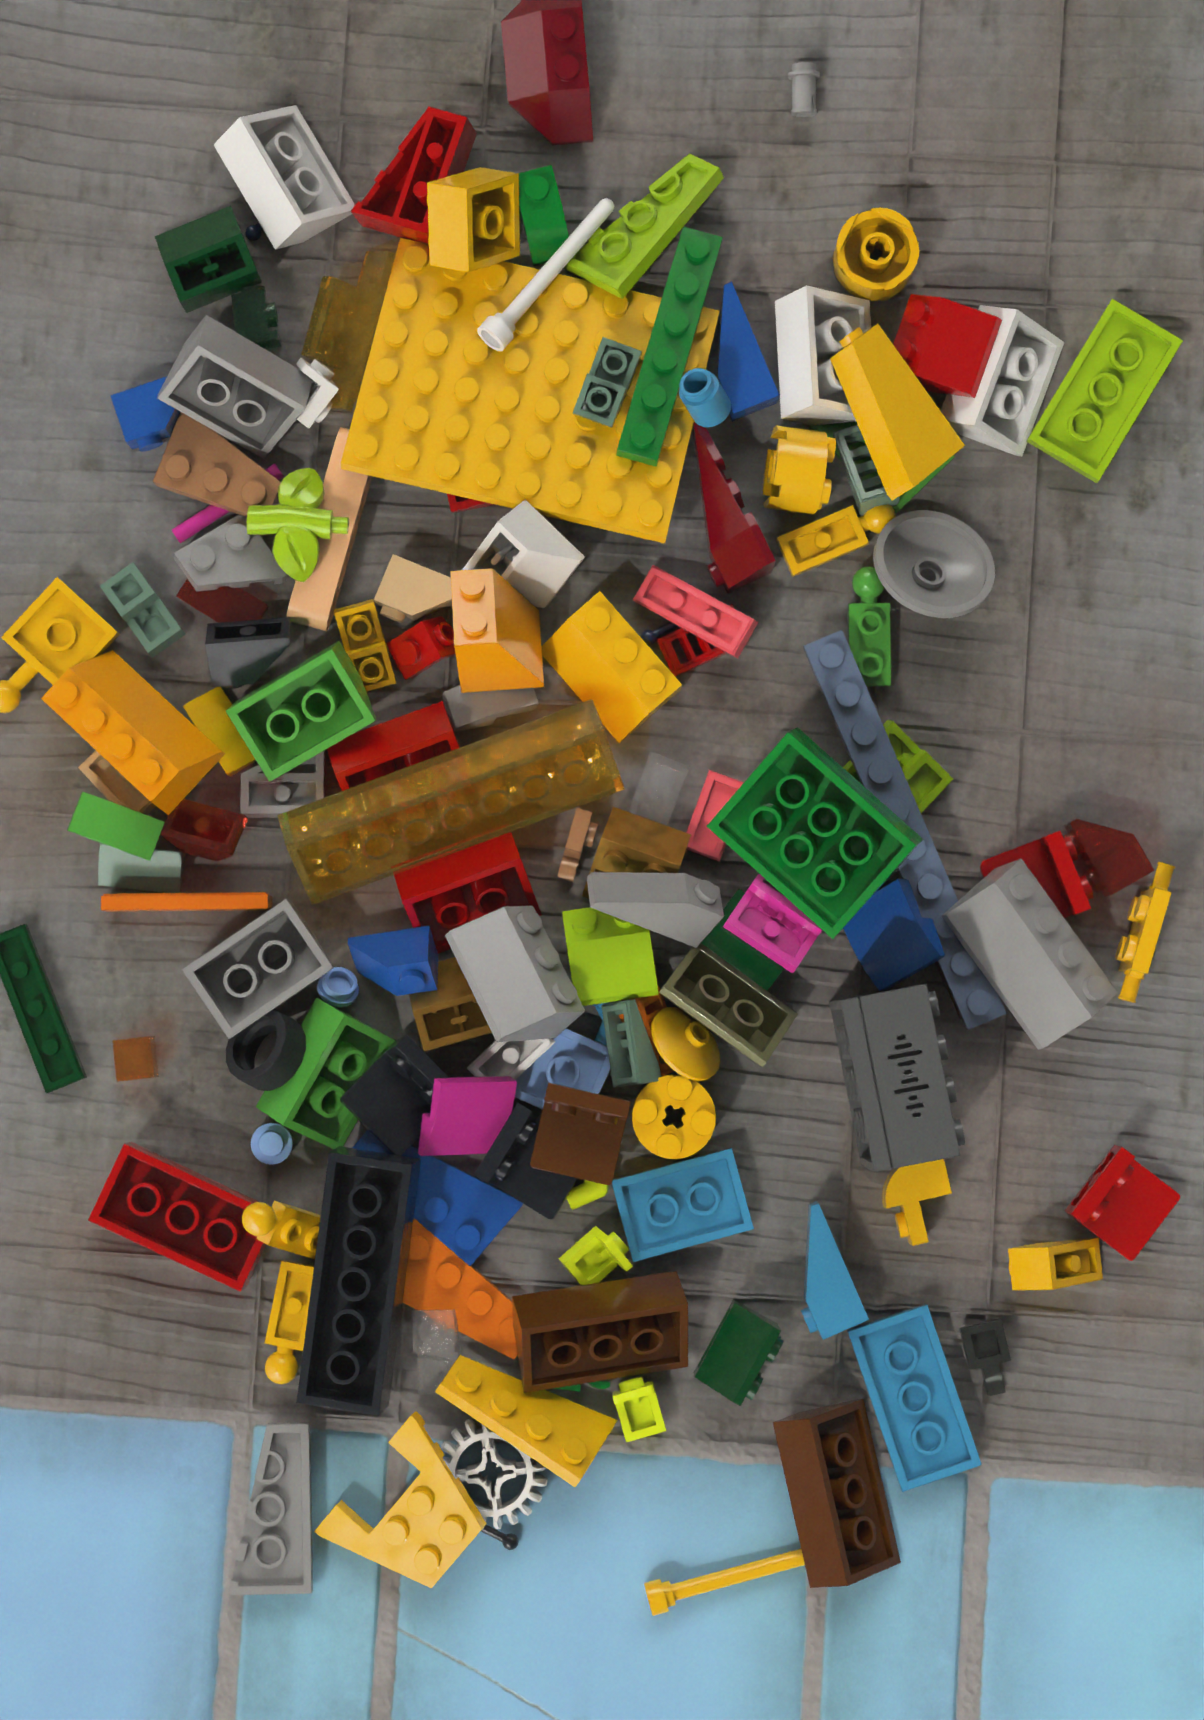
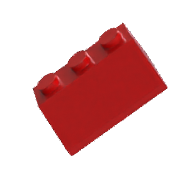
(392, 746)
(465, 887)

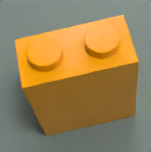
(494, 633)

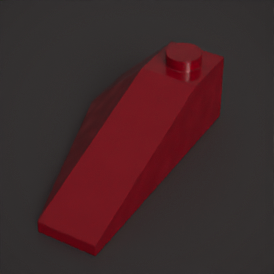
(733, 539)

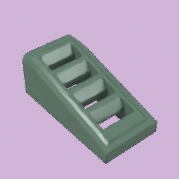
(868, 492)
(632, 1055)

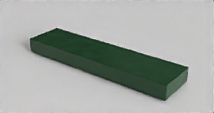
(38, 1011)

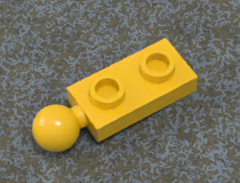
(831, 537)
(283, 1227)
(288, 1320)

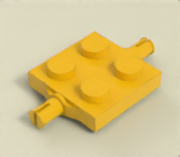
(1147, 917)

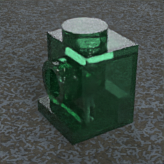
(256, 316)

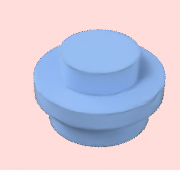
(338, 987)
(271, 1143)

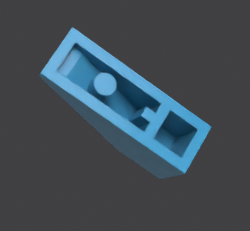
(828, 1288)

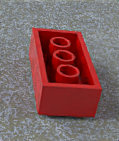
(179, 1215)

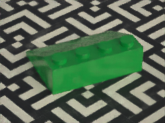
(814, 832)

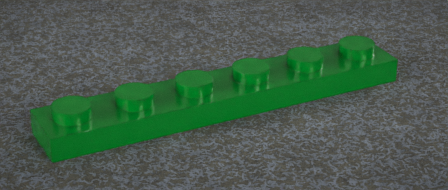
(669, 346)

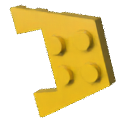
(425, 1525)

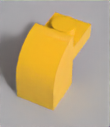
(907, 1187)

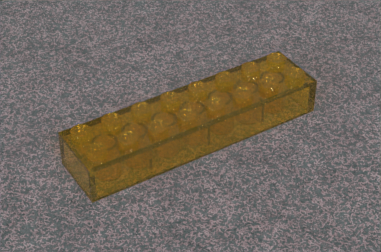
(451, 802)

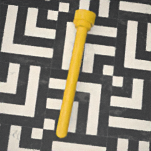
(663, 1594)

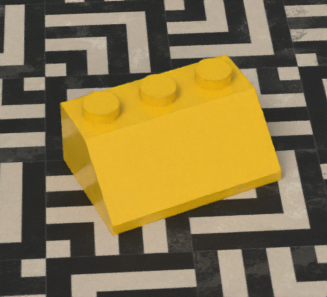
(611, 665)

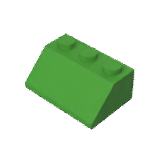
(303, 711)
(334, 1059)

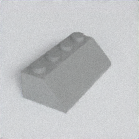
(1029, 953)

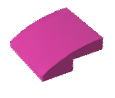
(772, 925)
(466, 1115)

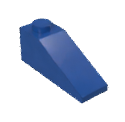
(741, 362)

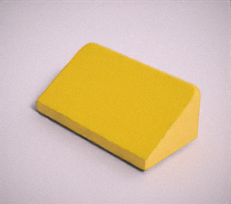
(211, 718)

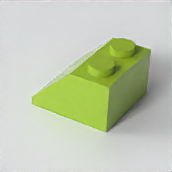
(608, 957)

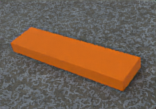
(186, 901)

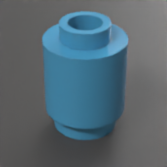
(704, 397)

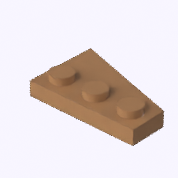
(213, 470)

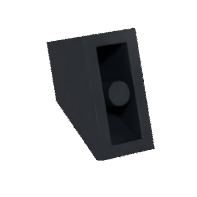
(244, 649)

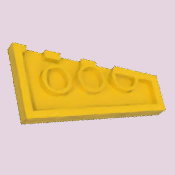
(538, 1423)

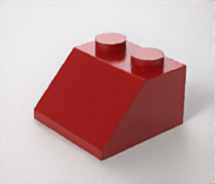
(946, 344)

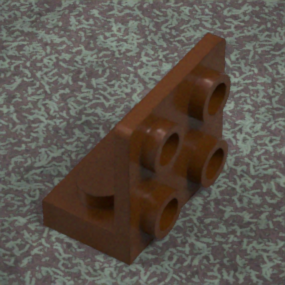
(579, 1134)

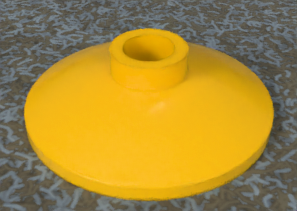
(685, 1044)

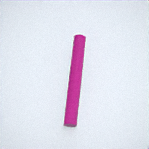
(209, 514)

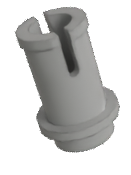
(804, 89)

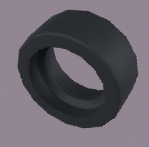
(282, 1061)

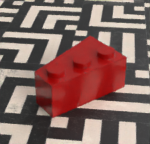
(430, 151)

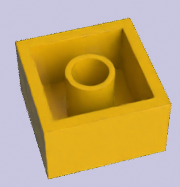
(473, 219)

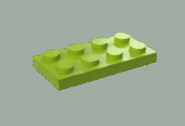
(1104, 391)

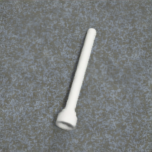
(499, 329)

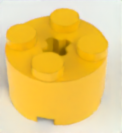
(859, 237)
(798, 470)
(697, 1120)

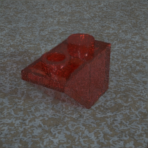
(1110, 854)

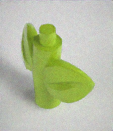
(296, 523)

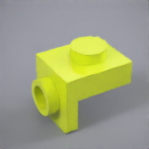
(595, 1257)
(638, 1409)

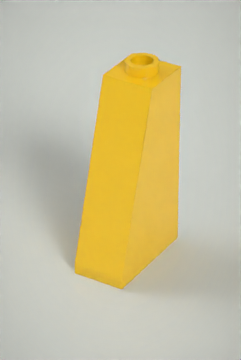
(893, 411)

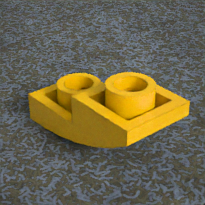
(365, 643)

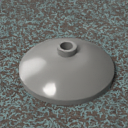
(936, 549)

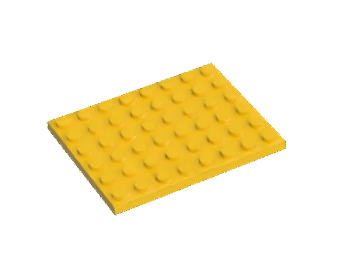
(502, 424)

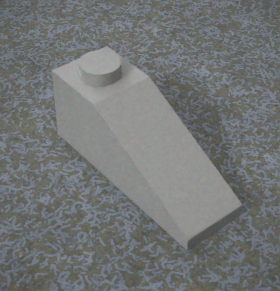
(660, 902)

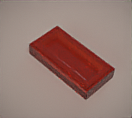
(223, 604)

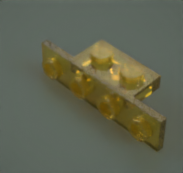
(345, 325)

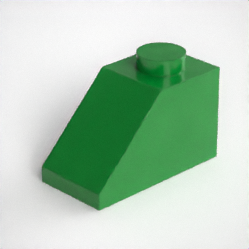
(541, 213)

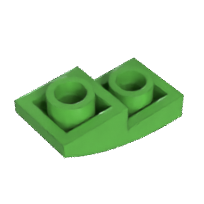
(115, 826)

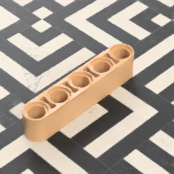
(345, 494)

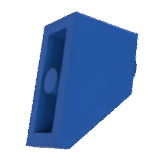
(143, 416)
(398, 960)

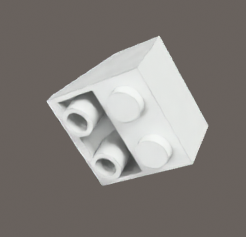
(528, 554)

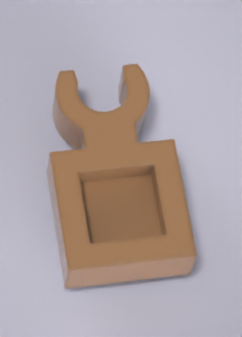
(580, 835)

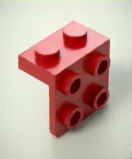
(1053, 867)

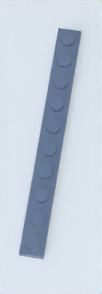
(883, 777)

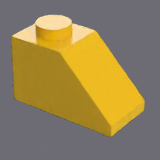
(1055, 1264)

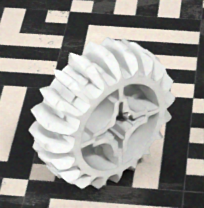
(510, 1467)

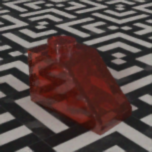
(204, 830)

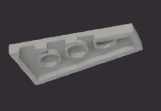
(277, 1531)

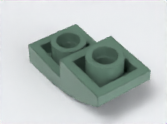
(607, 382)

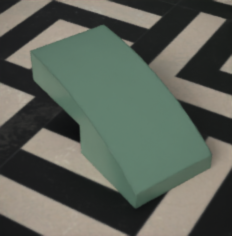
(142, 610)

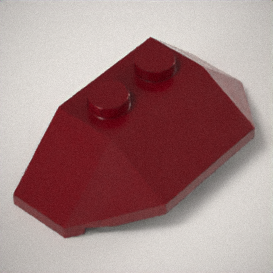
(549, 69)

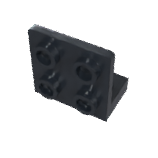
(394, 1094)
(510, 1169)

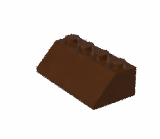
(601, 1331)
(836, 1494)

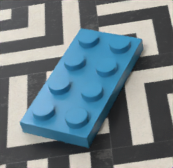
(914, 1397)

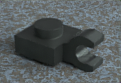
(986, 1348)

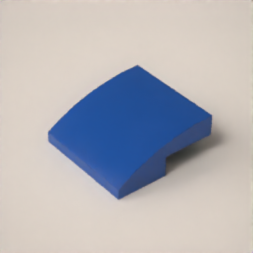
(893, 936)

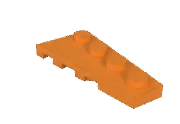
(443, 1281)

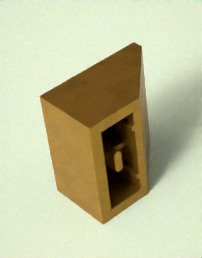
(638, 846)
(450, 1011)

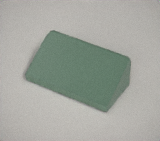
(128, 871)

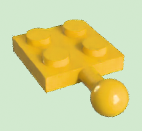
(52, 637)

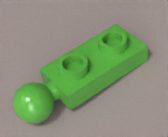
(870, 629)

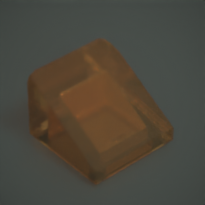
(135, 1058)

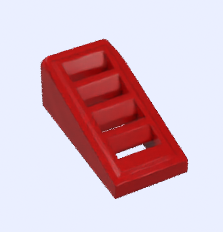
(693, 662)

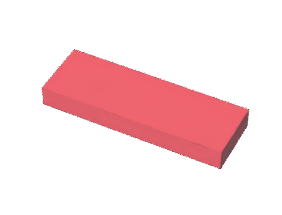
(695, 611)

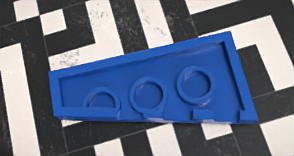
(454, 1204)

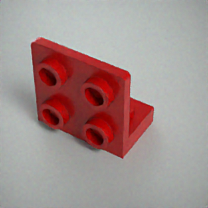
(1123, 1203)

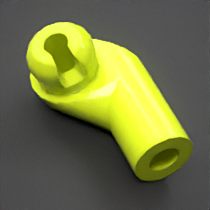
(586, 1193)

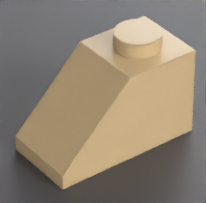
(412, 591)

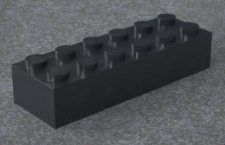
(358, 1280)

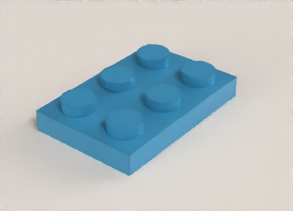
(682, 1204)

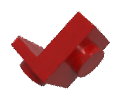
(422, 646)

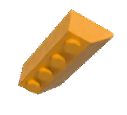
(134, 728)

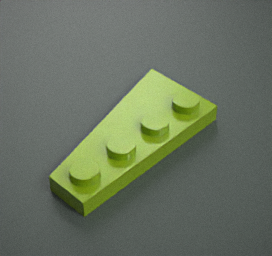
(631, 244)

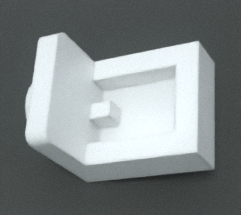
(320, 393)

